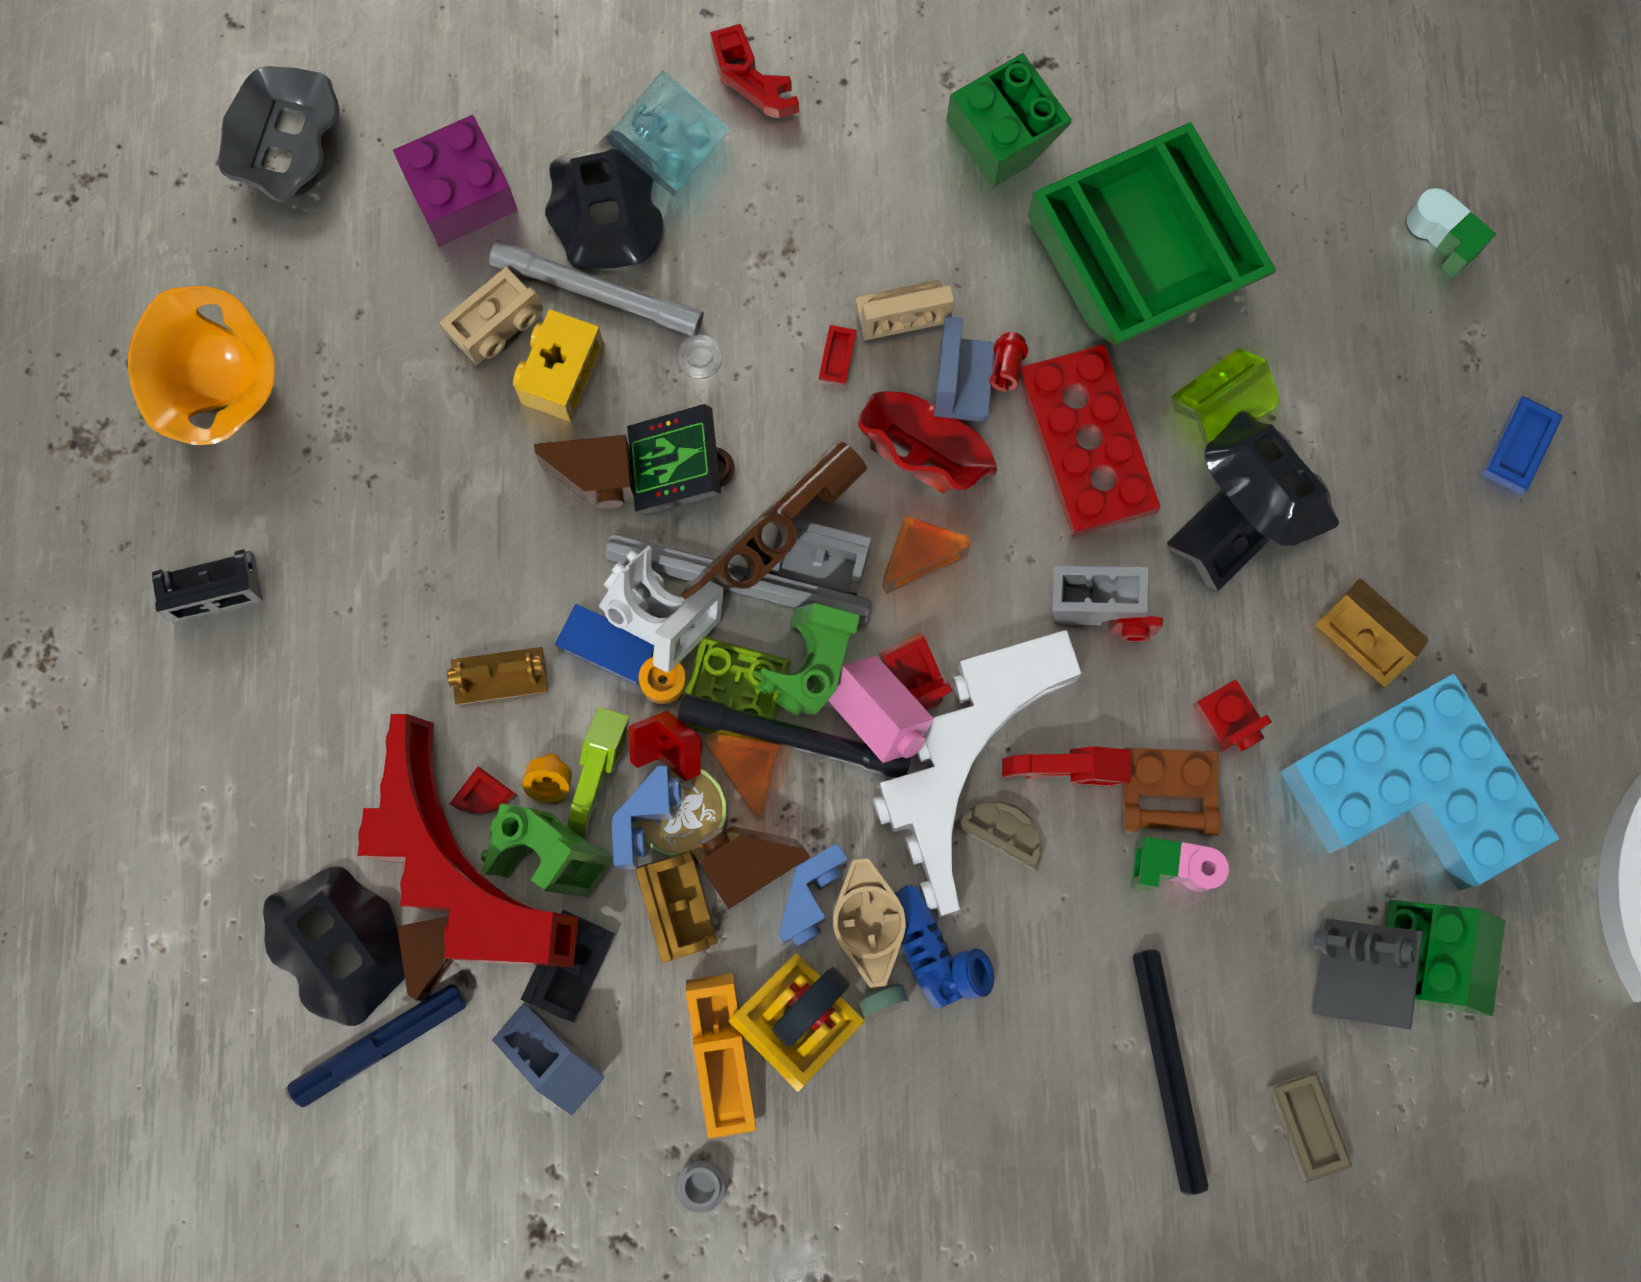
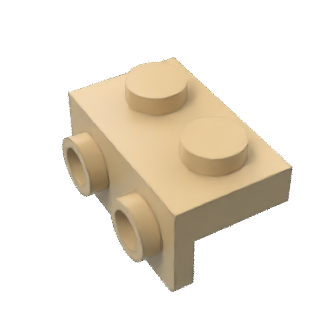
(492, 316)

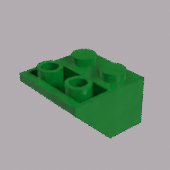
(1006, 118)
(1456, 956)

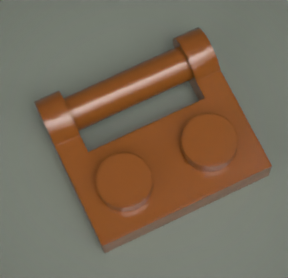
(1172, 776)

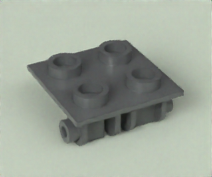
(1367, 972)

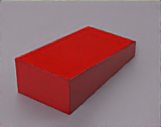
(837, 354)

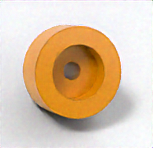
(651, 678)
(547, 779)

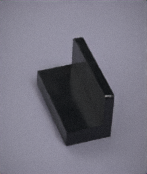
(1217, 541)

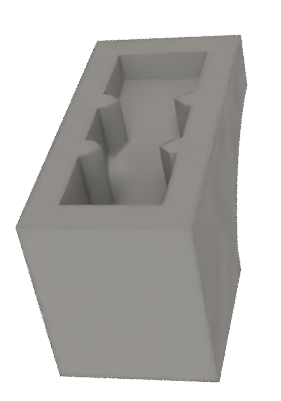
(1099, 594)

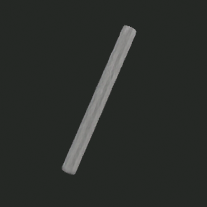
(769, 588)

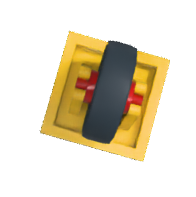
(798, 1020)

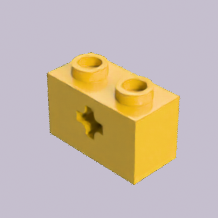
(560, 388)

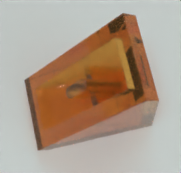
(922, 551)
(748, 767)

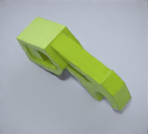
(598, 755)

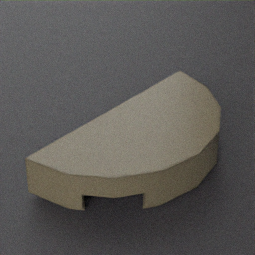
(1005, 830)

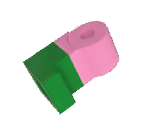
(1193, 865)

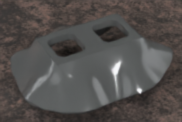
(251, 130)

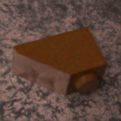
(591, 468)
(746, 860)

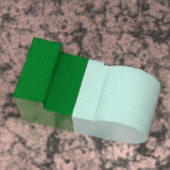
(1449, 229)

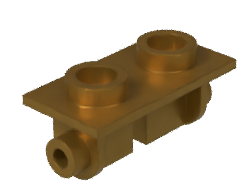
(498, 675)

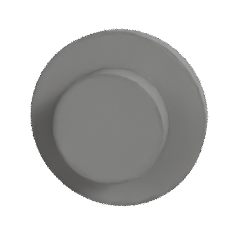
(700, 1186)

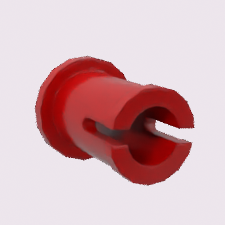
(1009, 352)

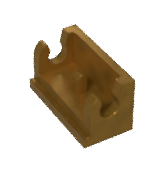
(676, 906)

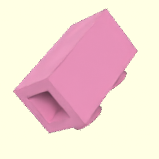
(881, 709)

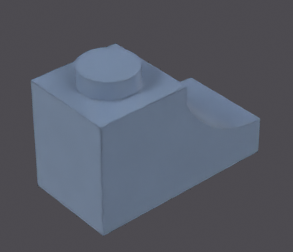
(547, 1060)

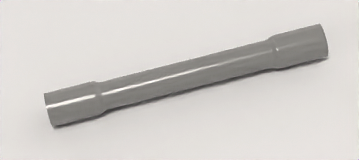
(663, 311)

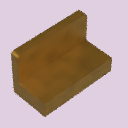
(1373, 633)

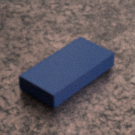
(1522, 445)
(603, 644)

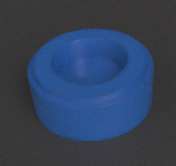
(973, 973)

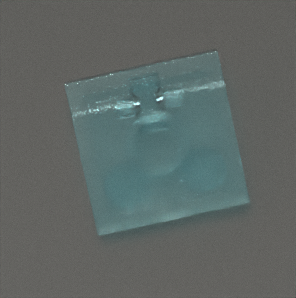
(668, 133)

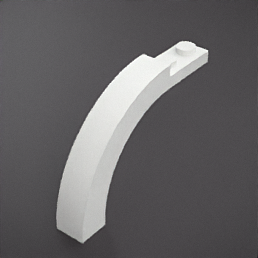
(1621, 889)

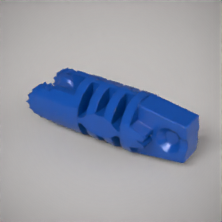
(927, 949)

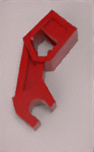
(761, 90)
(1084, 765)

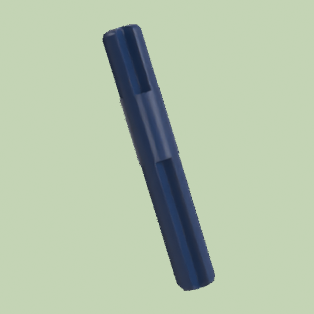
(376, 1045)

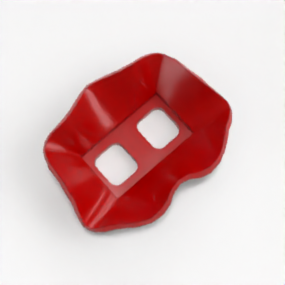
(945, 442)

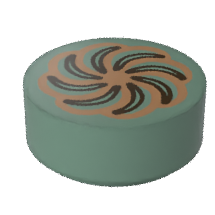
(883, 1001)

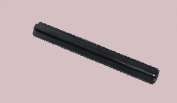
(1170, 1072)

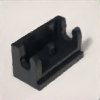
(207, 587)
(565, 989)

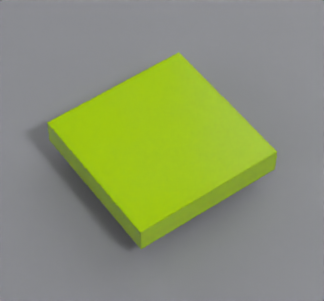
(725, 676)

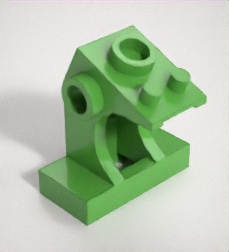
(826, 637)
(567, 860)

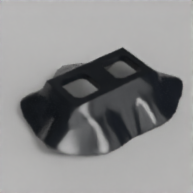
(610, 244)
(1259, 486)
(358, 919)

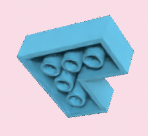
(1439, 765)

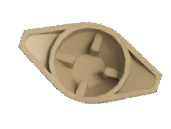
(869, 922)

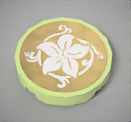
(700, 812)

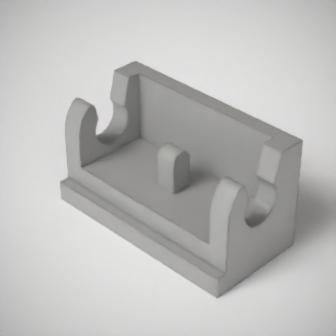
(825, 557)

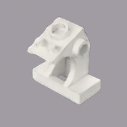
(683, 622)

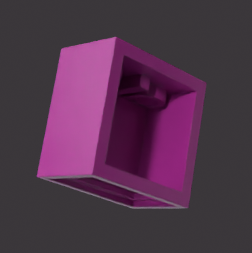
(456, 180)

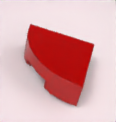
(482, 794)

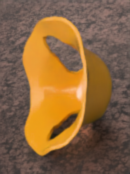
(195, 365)

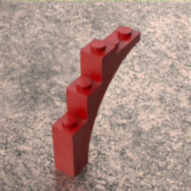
(437, 874)

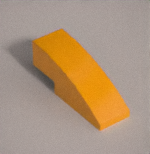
(720, 1056)

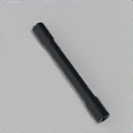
(719, 716)

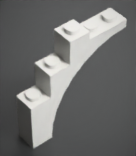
(927, 800)

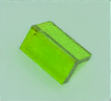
(1230, 386)

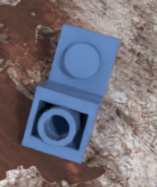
(649, 802)
(802, 911)

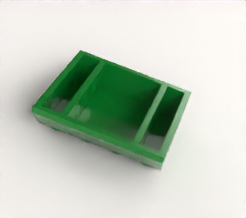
(1148, 235)

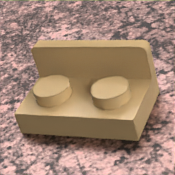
(904, 309)

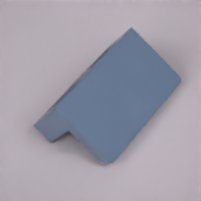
(963, 375)

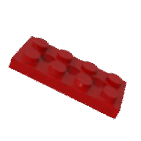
(1070, 463)

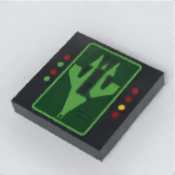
(673, 459)

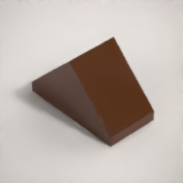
(423, 956)

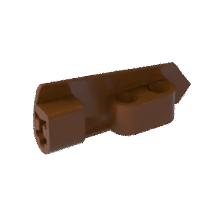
(824, 478)

